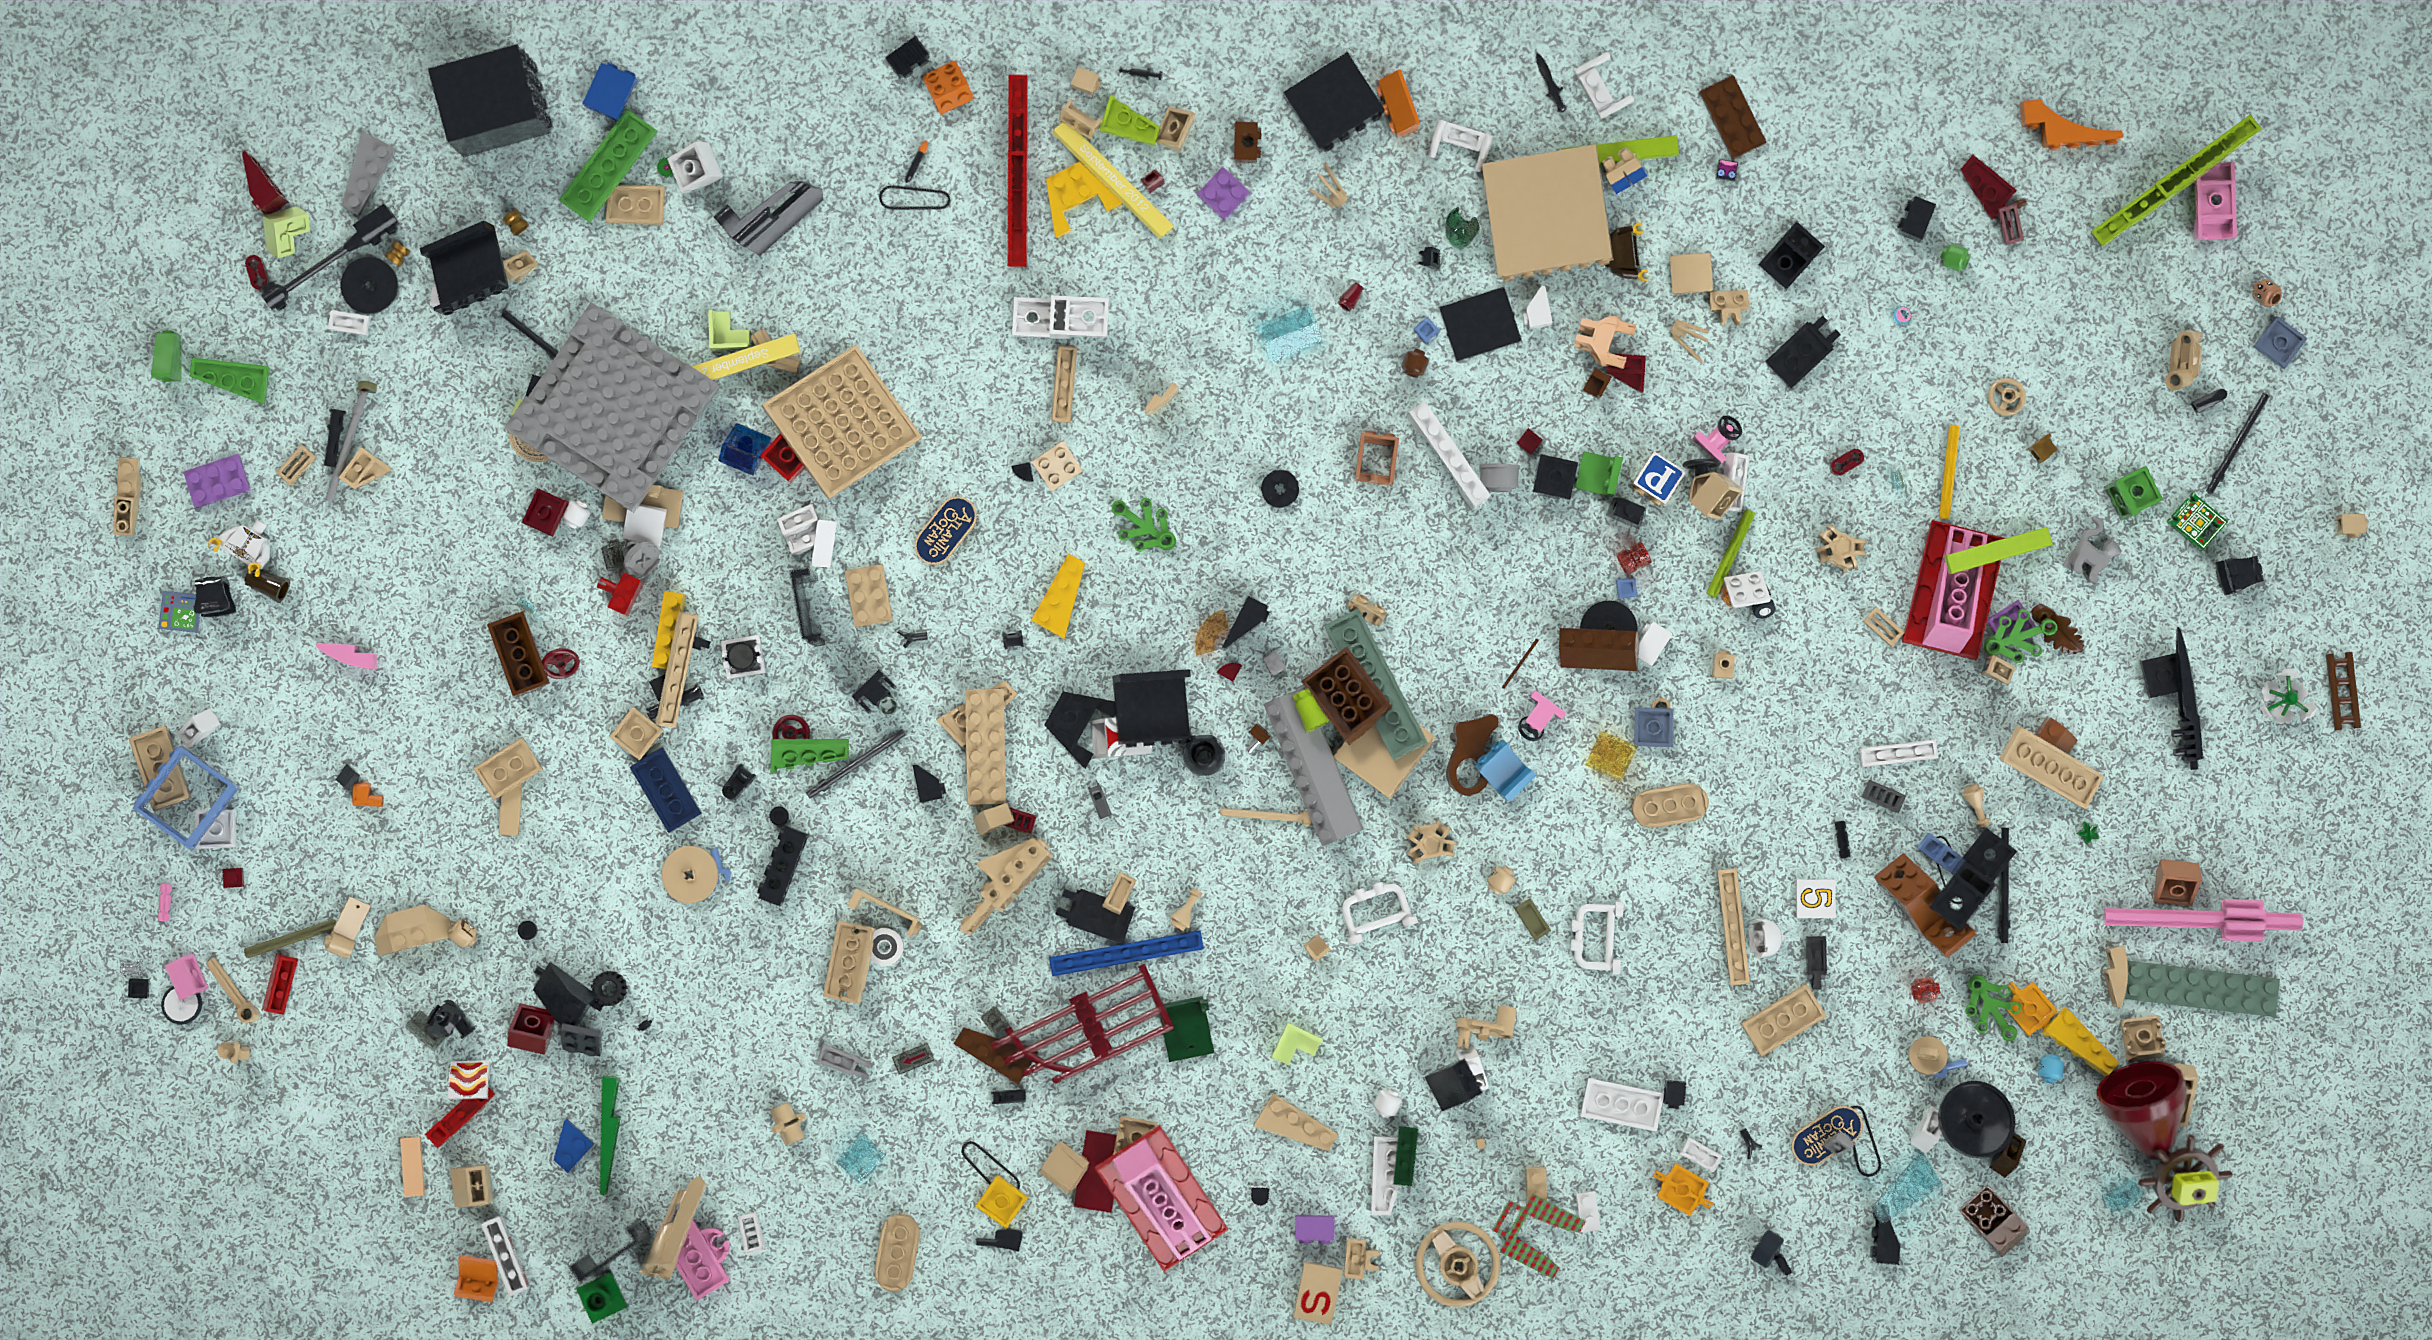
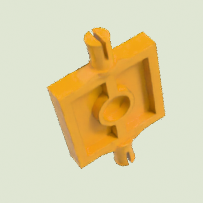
(2035, 1009)
(1682, 1189)

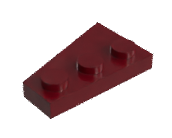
(1987, 185)

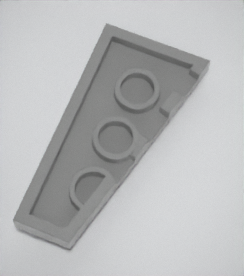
(367, 169)

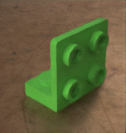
(1598, 473)

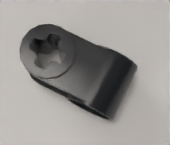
(738, 781)

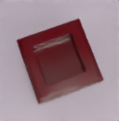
(1529, 441)

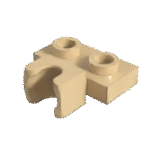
(1729, 304)
(1358, 1258)

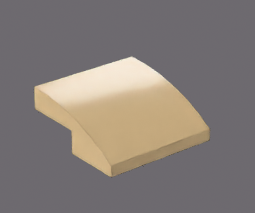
(1691, 273)
(1158, 403)

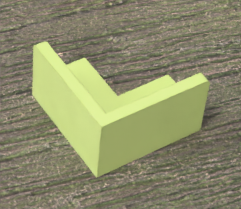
(281, 228)
(722, 337)
(1293, 1038)

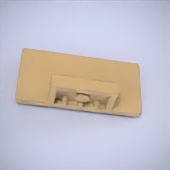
(656, 497)

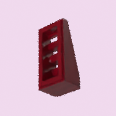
(1032, 819)

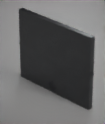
(1480, 324)

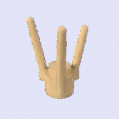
(1337, 197)
(1681, 328)

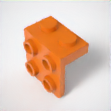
(948, 87)
(477, 1278)

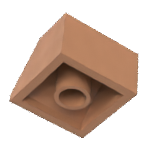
(2177, 882)

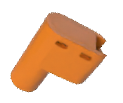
(363, 797)

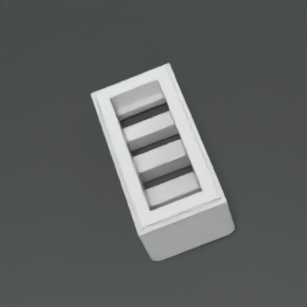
(760, 1239)

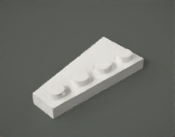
(1382, 1176)

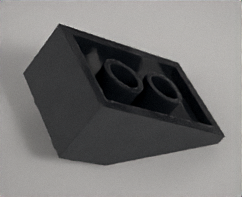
(1249, 618)
(563, 995)

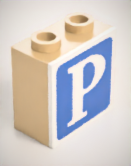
(1658, 479)

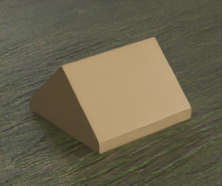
(1175, 128)

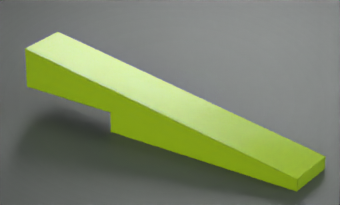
(1644, 148)
(1998, 550)

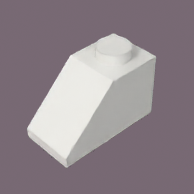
(1538, 311)
(198, 728)
(1927, 1131)

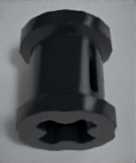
(1013, 639)
(464, 1027)

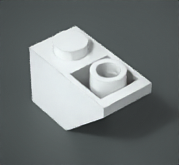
(1473, 1060)

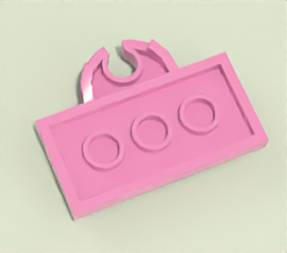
(701, 1260)

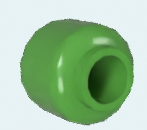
(1955, 257)

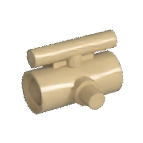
(787, 1123)

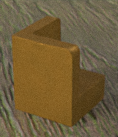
(2043, 448)

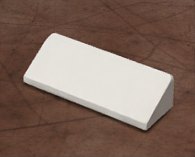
(1736, 469)

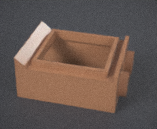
(1387, 440)

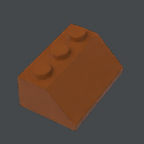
(2056, 735)

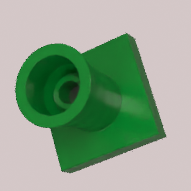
(610, 1293)

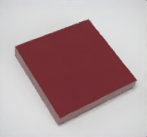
(545, 512)

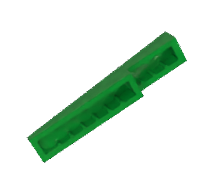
(609, 1129)

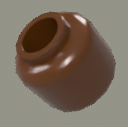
(1415, 363)

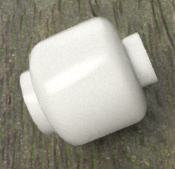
(576, 513)
(1387, 1103)

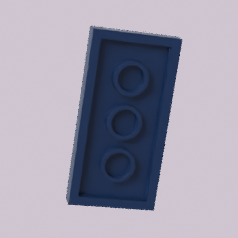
(665, 790)

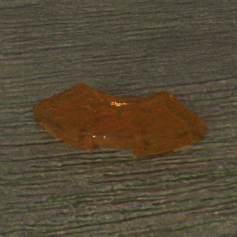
(1209, 631)

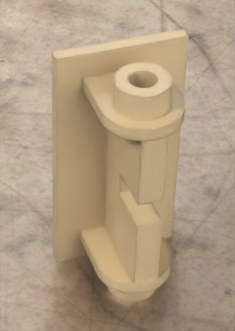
(1374, 612)

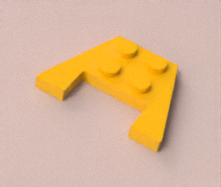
(1072, 188)

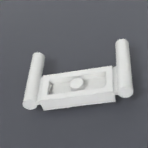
(1596, 88)
(1463, 137)

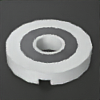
(895, 951)

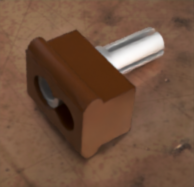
(1260, 735)

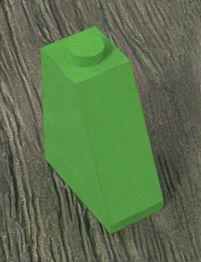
(167, 357)

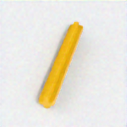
(1949, 472)

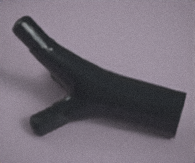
(912, 637)
(1750, 1143)

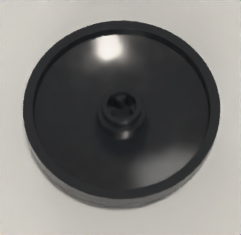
(1976, 1119)

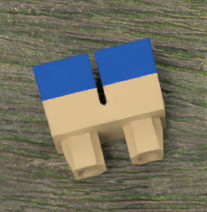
(1624, 172)

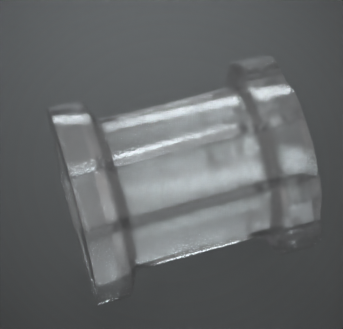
(131, 968)

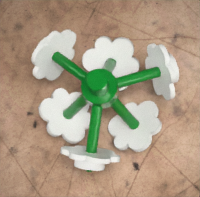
(2293, 695)

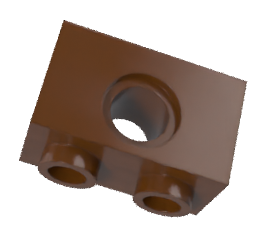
(1244, 131)

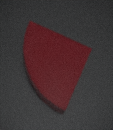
(1229, 671)

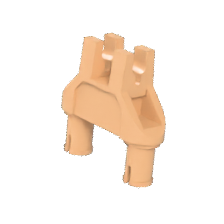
(1603, 335)

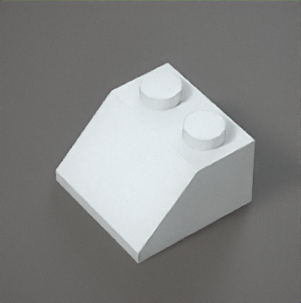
(695, 167)

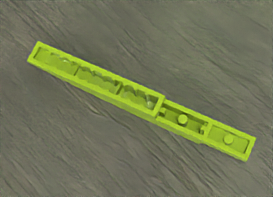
(2176, 181)

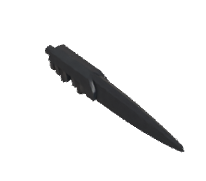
(2188, 709)

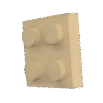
(636, 733)

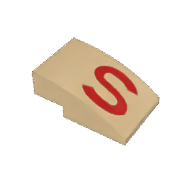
(1317, 1292)

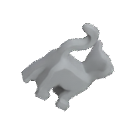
(2090, 555)

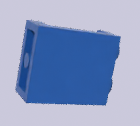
(610, 91)

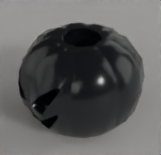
(1204, 743)

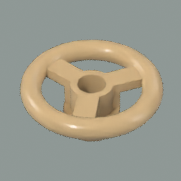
(2013, 396)

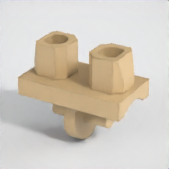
(233, 1052)

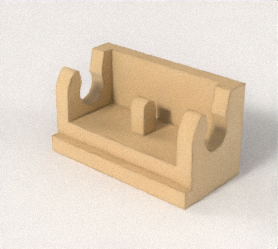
(1079, 121)

